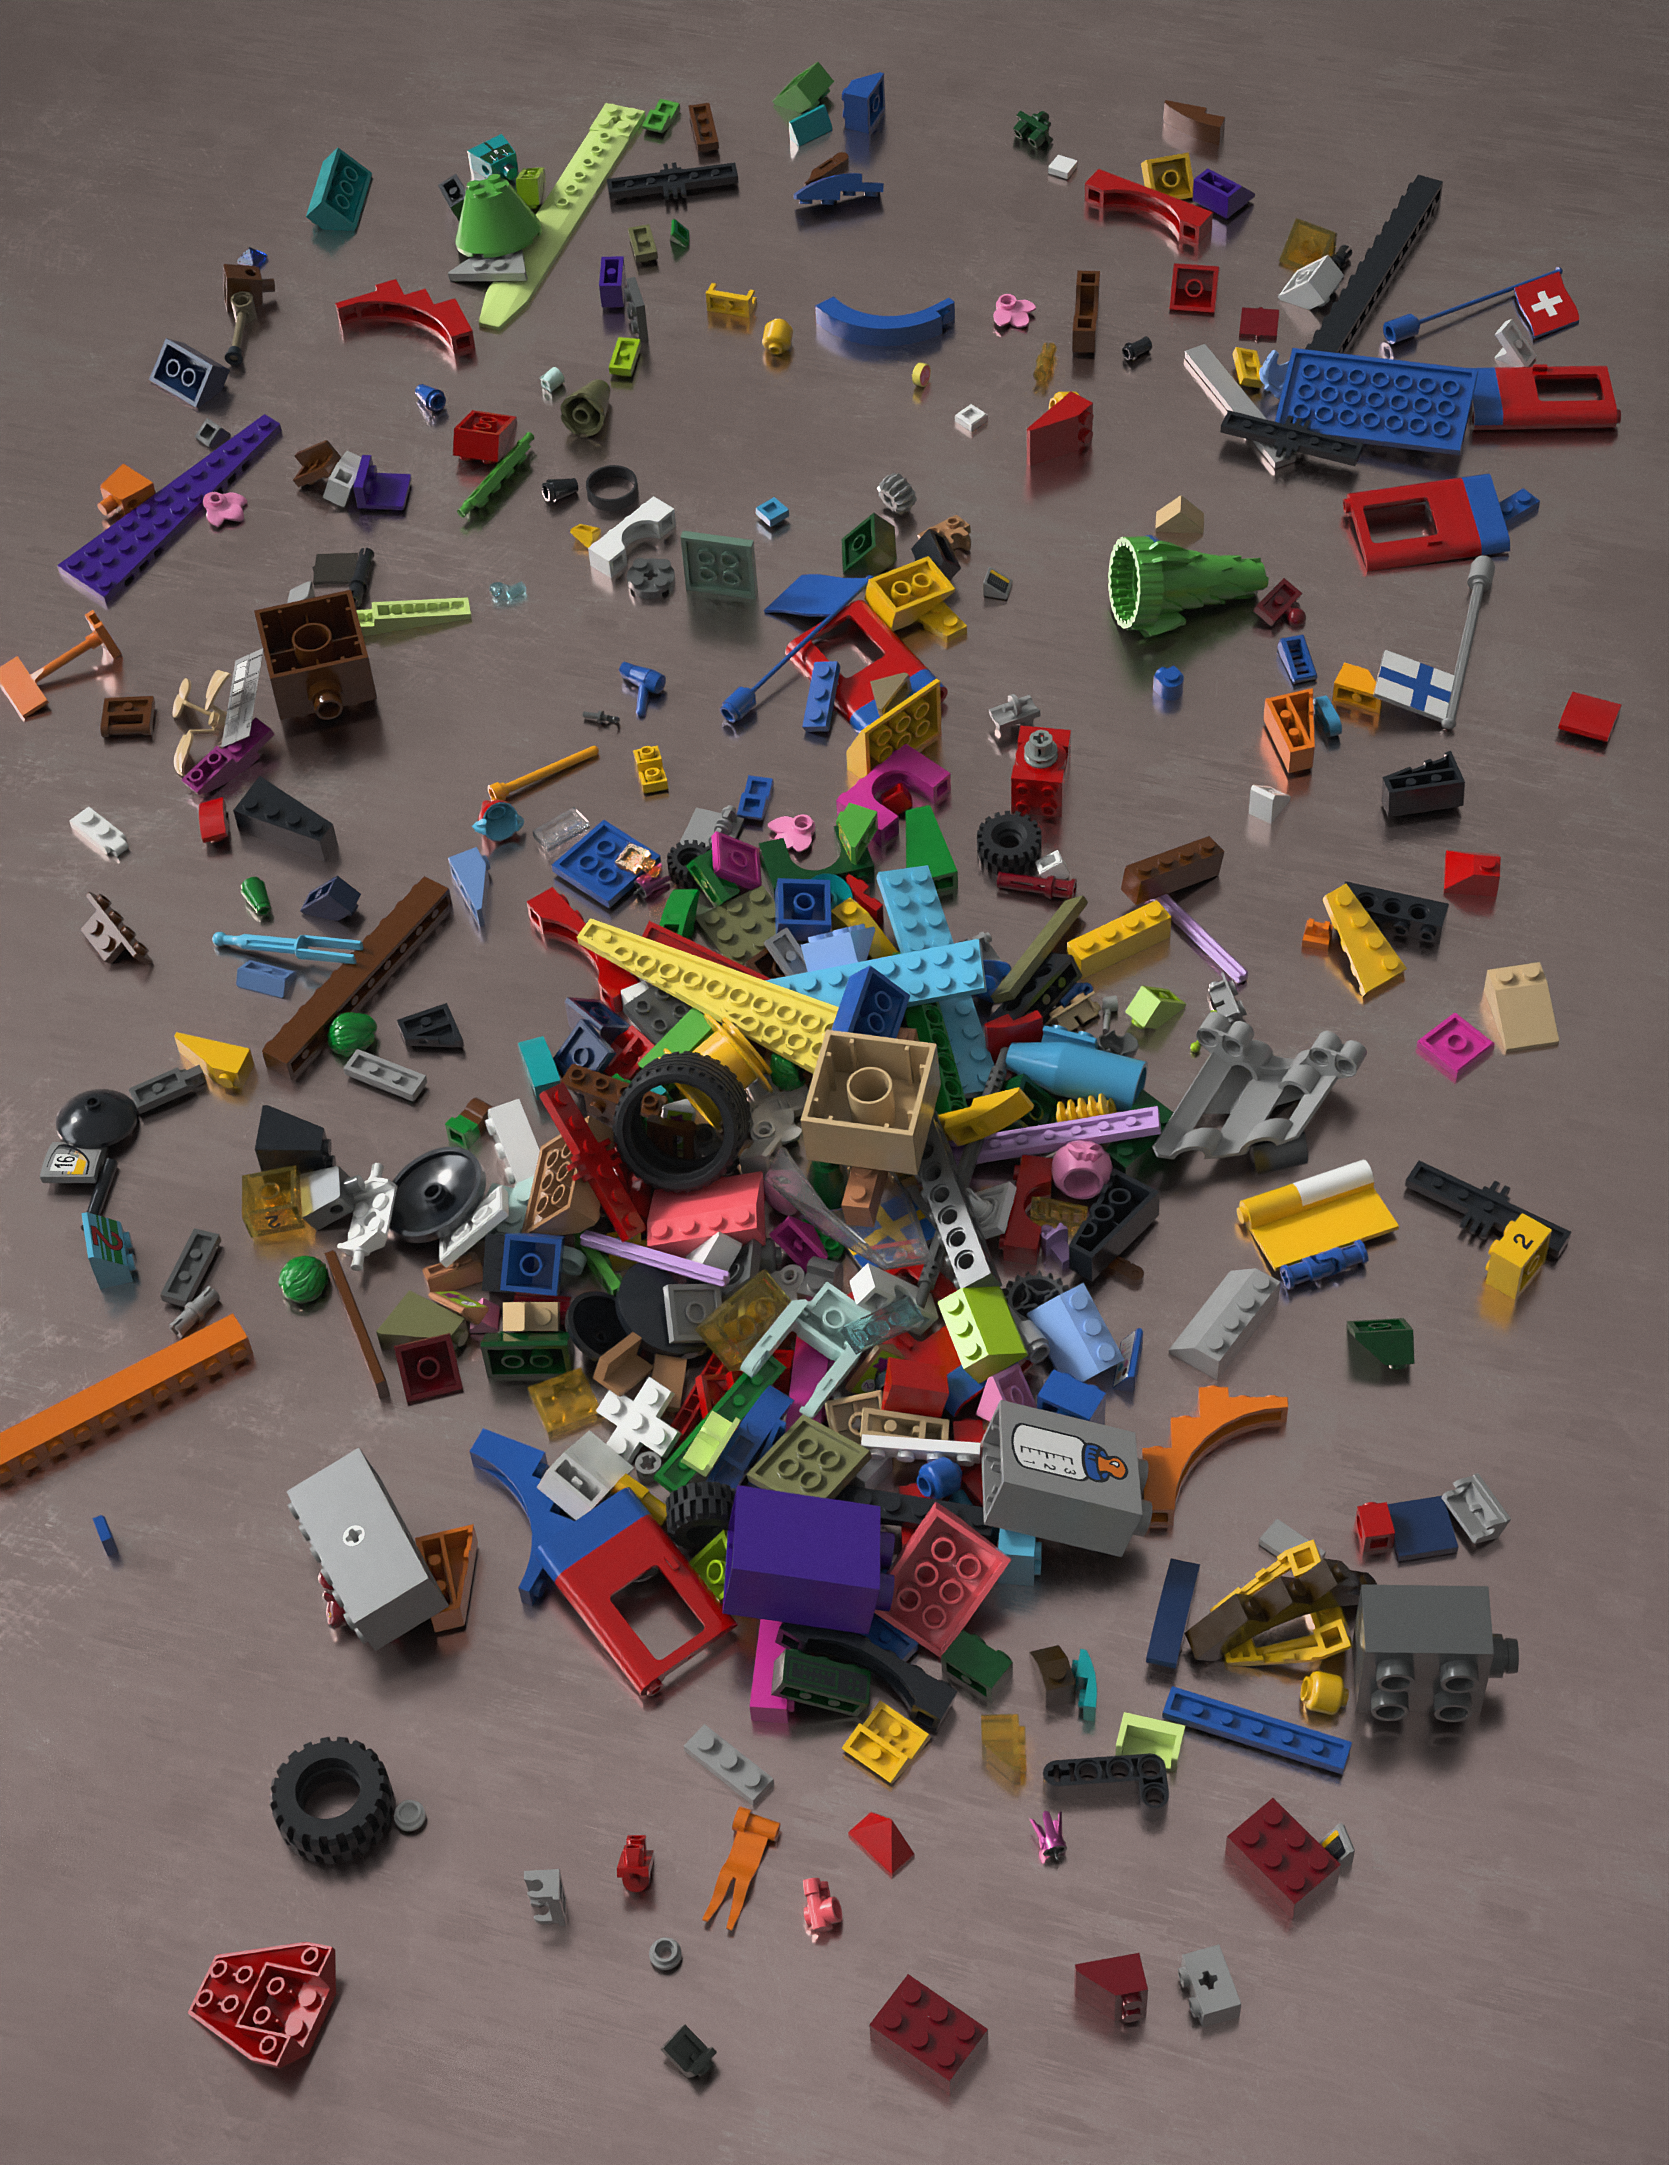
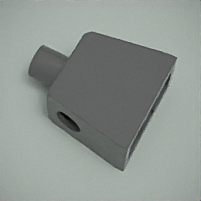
(328, 1195)

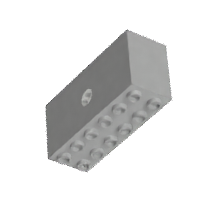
(365, 1550)

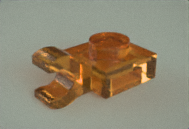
(635, 859)

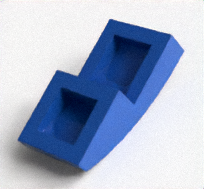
(755, 798)

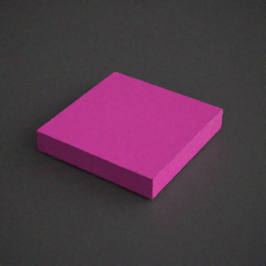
(736, 861)
(1455, 1045)

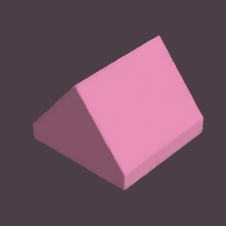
(490, 1322)

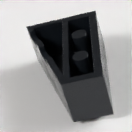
(1425, 788)

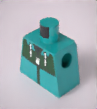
(494, 157)

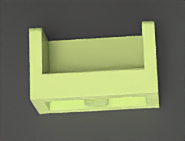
(1152, 1736)

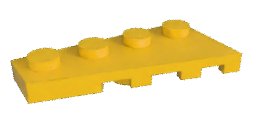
(1368, 950)

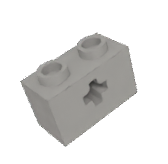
(1211, 1968)

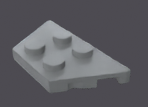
(501, 268)

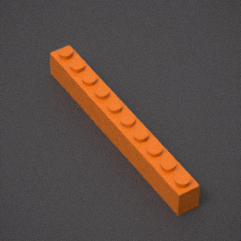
(121, 1396)

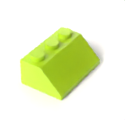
(982, 1330)

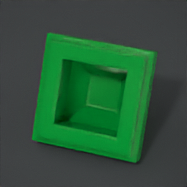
(679, 234)

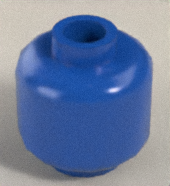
(939, 1478)

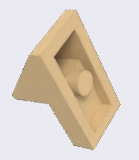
(531, 1316)

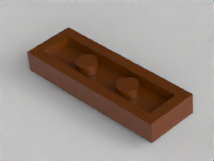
(703, 127)

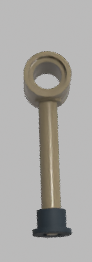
(244, 312)

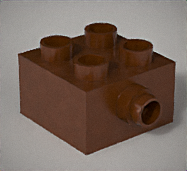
(316, 656)

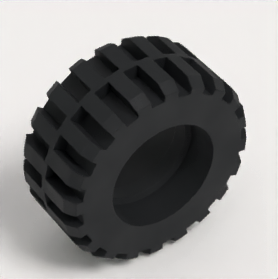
(322, 1765)

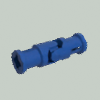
(1324, 1264)

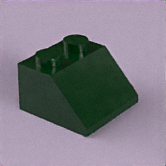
(869, 547)
(1044, 1105)

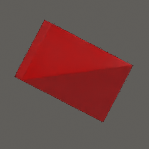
(882, 1842)

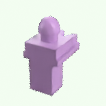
(1056, 1244)

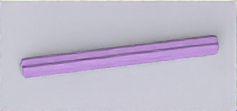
(1203, 939)
(655, 1258)

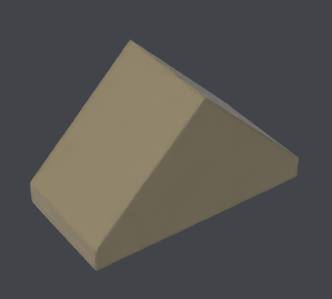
(890, 691)

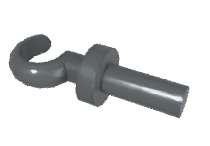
(600, 717)

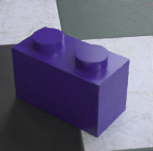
(612, 281)

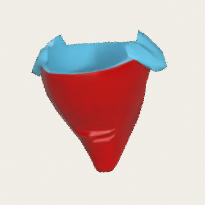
(498, 820)

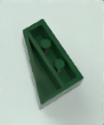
(1137, 1154)

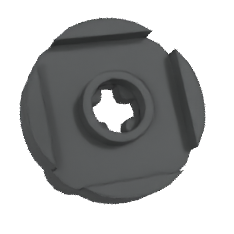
(662, 575)

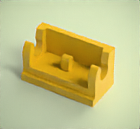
(729, 302)

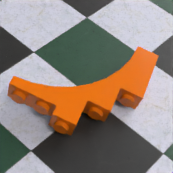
(1192, 1436)

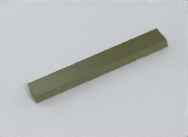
(1039, 949)

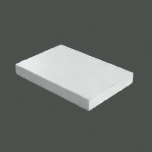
(486, 1217)

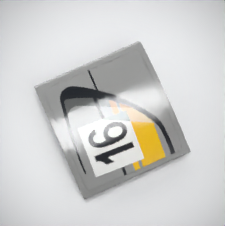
(71, 1164)

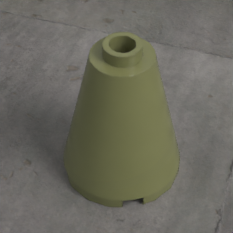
(586, 408)

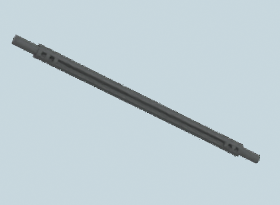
(966, 1168)

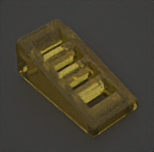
(1051, 1206)

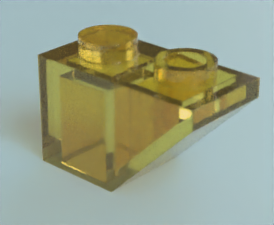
(1002, 1745)

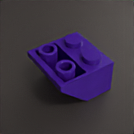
(1220, 193)

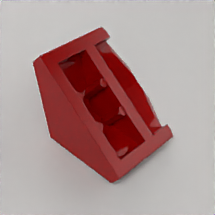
(630, 1050)

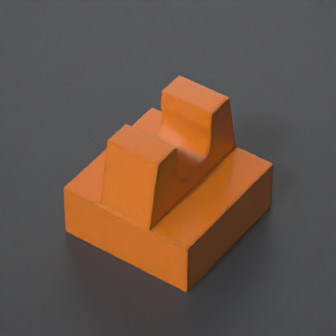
(1317, 935)

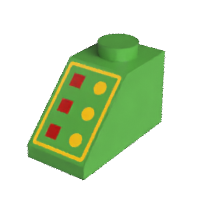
(856, 829)

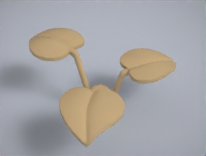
(216, 720)

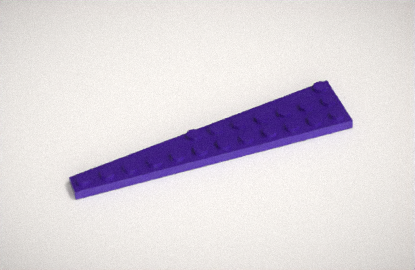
(128, 543)

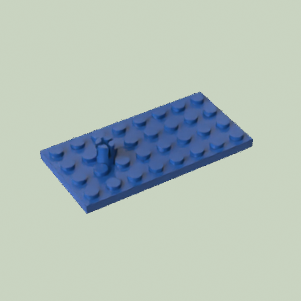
(1379, 400)

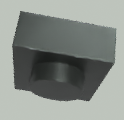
(688, 2052)

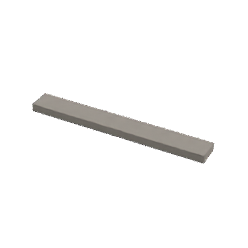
(1230, 394)

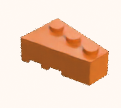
(1292, 728)
(451, 1562)

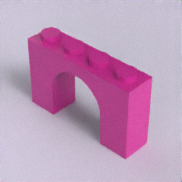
(903, 766)

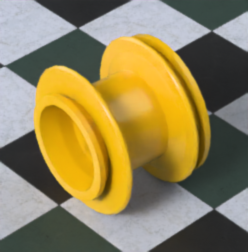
(735, 1052)

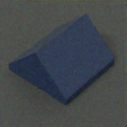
(599, 1015)

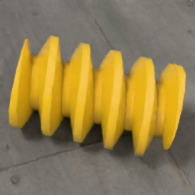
(1085, 1110)

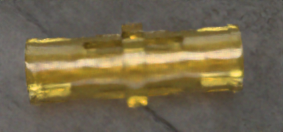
(1045, 362)

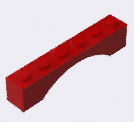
(1114, 191)
(556, 918)

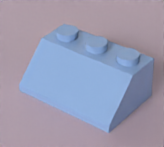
(1076, 1334)

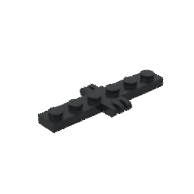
(672, 181)
(1291, 438)
(1481, 1207)

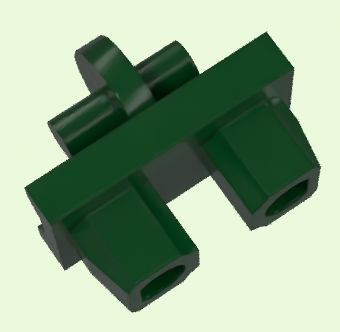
(1036, 125)

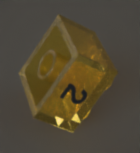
(272, 1201)

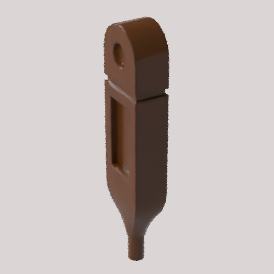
(829, 167)
(1126, 1271)

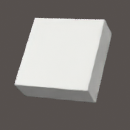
(1062, 167)
(971, 418)

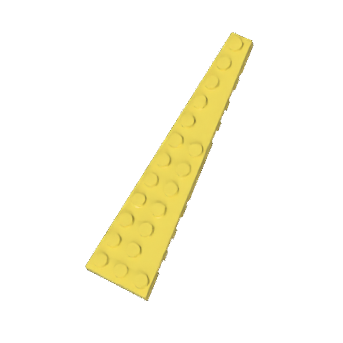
(760, 1010)

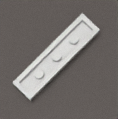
(926, 1449)

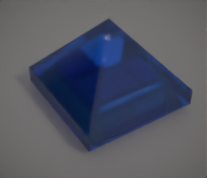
(252, 257)

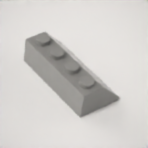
(1227, 1321)

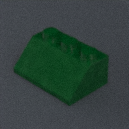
(527, 1354)

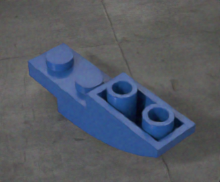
(829, 188)
(750, 1437)

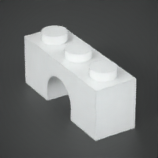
(877, 1289)

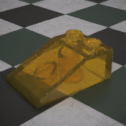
(743, 1319)

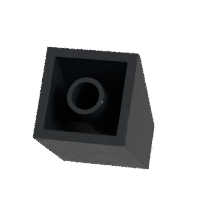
(291, 1141)

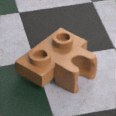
(955, 530)

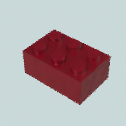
(1282, 1858)
(929, 2034)

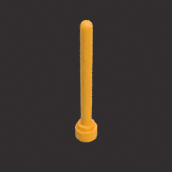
(502, 790)

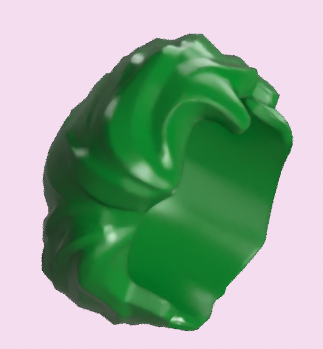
(351, 1032)
(786, 1074)
(303, 1279)

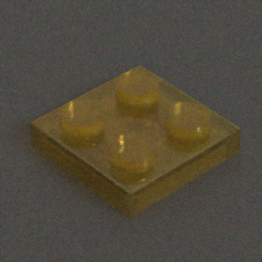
(564, 1402)

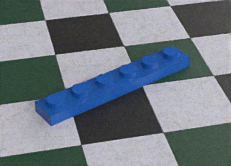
(1257, 1730)

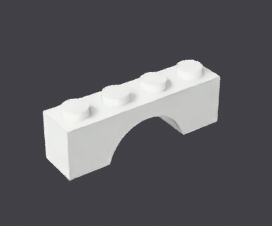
(650, 520)

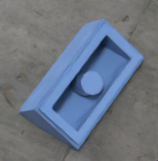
(265, 978)

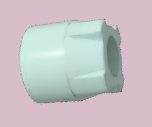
(552, 379)

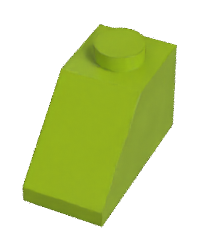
(1153, 1007)

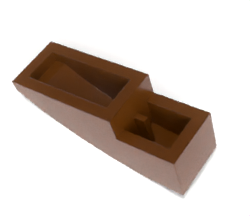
(1194, 121)

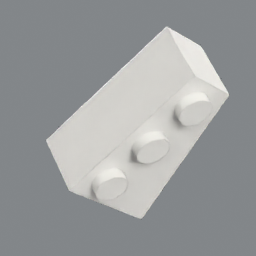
(513, 1140)

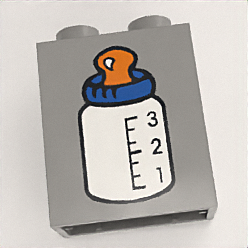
(1063, 1479)

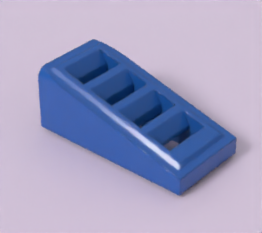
(1297, 643)

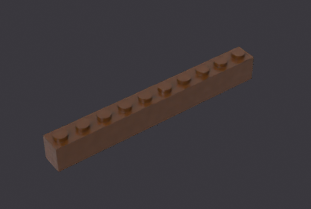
(355, 982)

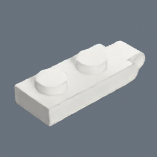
(99, 832)

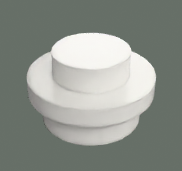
(409, 1815)

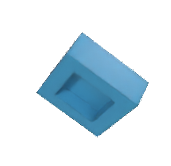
(772, 512)

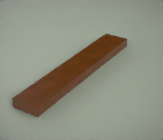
(357, 1324)

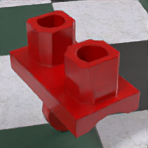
(635, 1863)

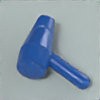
(647, 681)

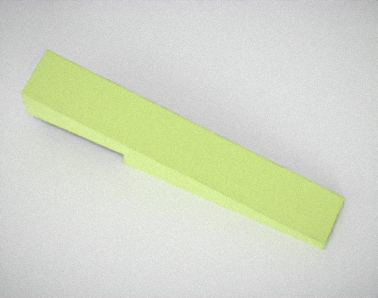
(410, 614)

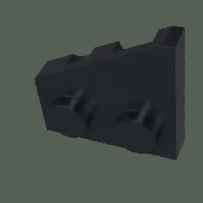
(431, 1028)

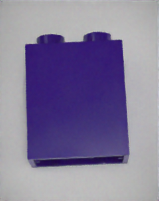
(806, 1560)

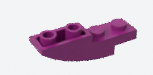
(225, 764)

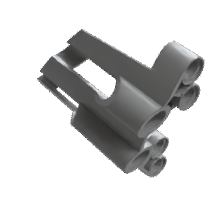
(1248, 1084)

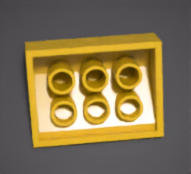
(909, 723)

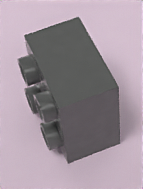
(1426, 1651)

